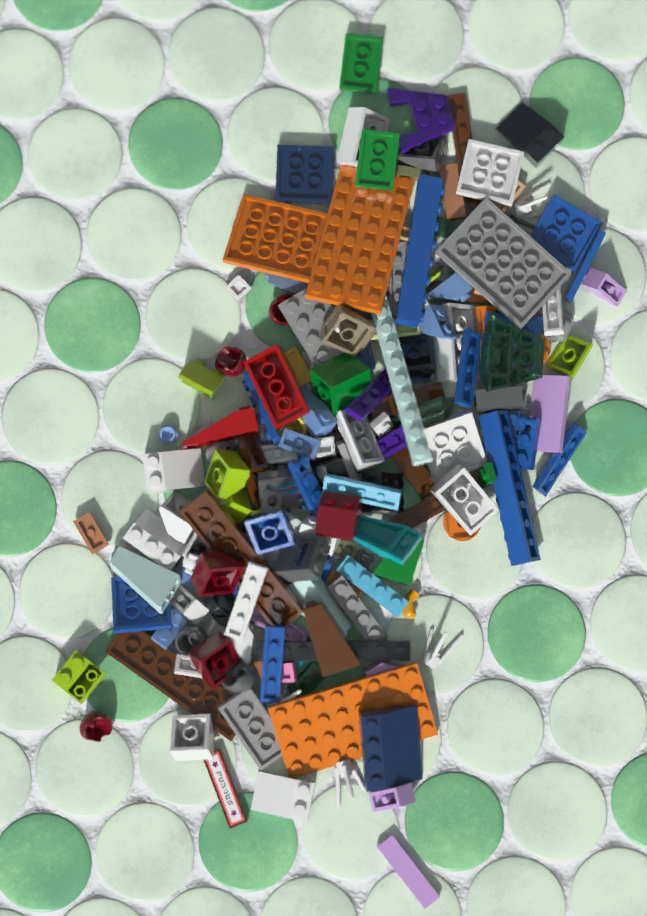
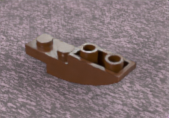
(421, 394)

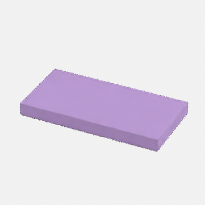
(550, 403)

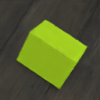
(569, 356)

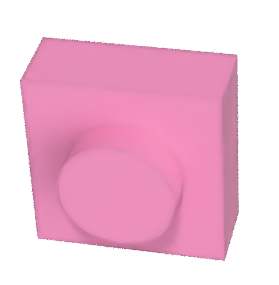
(288, 672)

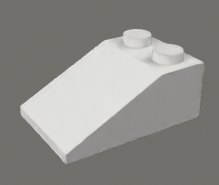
(173, 470)
(464, 499)
(283, 796)

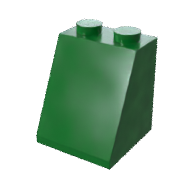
(339, 381)
(400, 573)

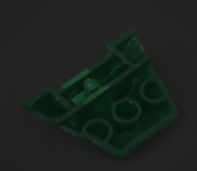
(509, 355)
(431, 411)

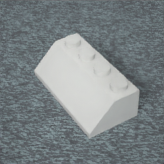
(448, 350)

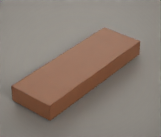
(453, 202)

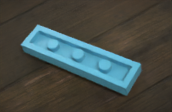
(369, 492)
(372, 586)

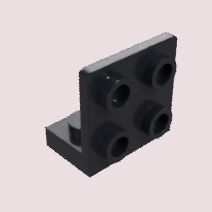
(387, 479)

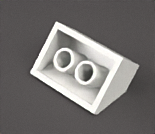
(356, 120)
(359, 441)
(152, 539)

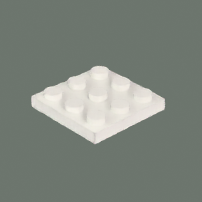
(490, 172)
(454, 443)

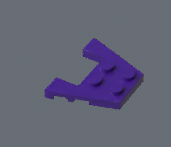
(429, 112)

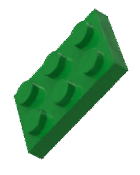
(361, 63)
(377, 160)

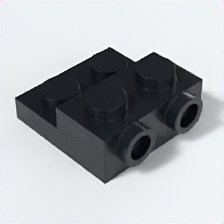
(418, 355)

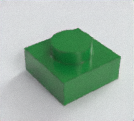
(487, 474)

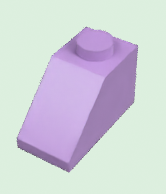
(603, 286)
(392, 797)

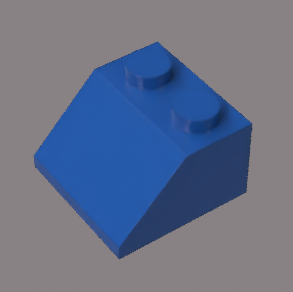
(271, 532)

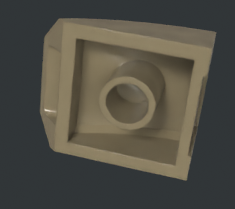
(347, 331)

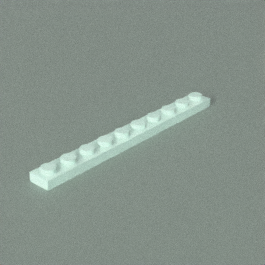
(401, 386)

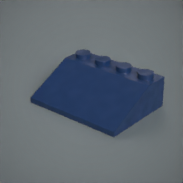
(390, 746)

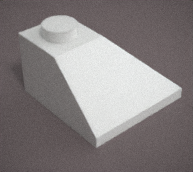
(173, 520)

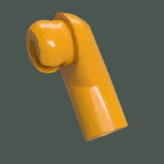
(409, 609)

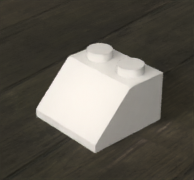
(192, 737)

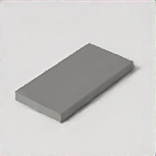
(252, 726)

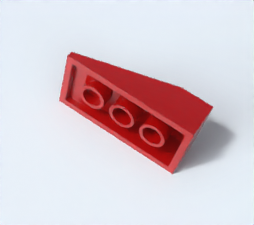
(277, 386)
(226, 429)

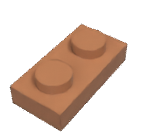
(91, 533)

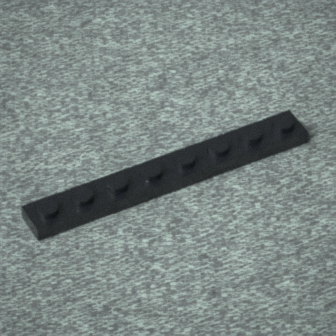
(365, 650)

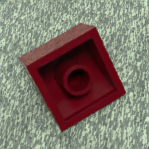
(338, 515)
(216, 574)
(214, 657)

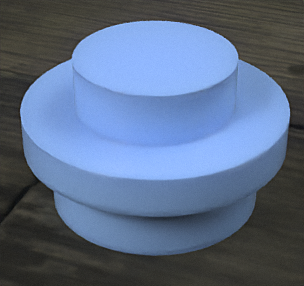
(168, 434)

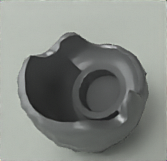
(190, 637)
(240, 678)

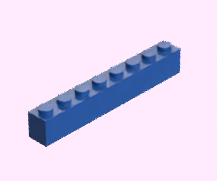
(418, 251)
(509, 488)

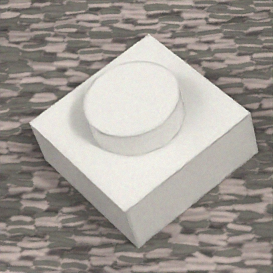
(238, 288)
(381, 425)

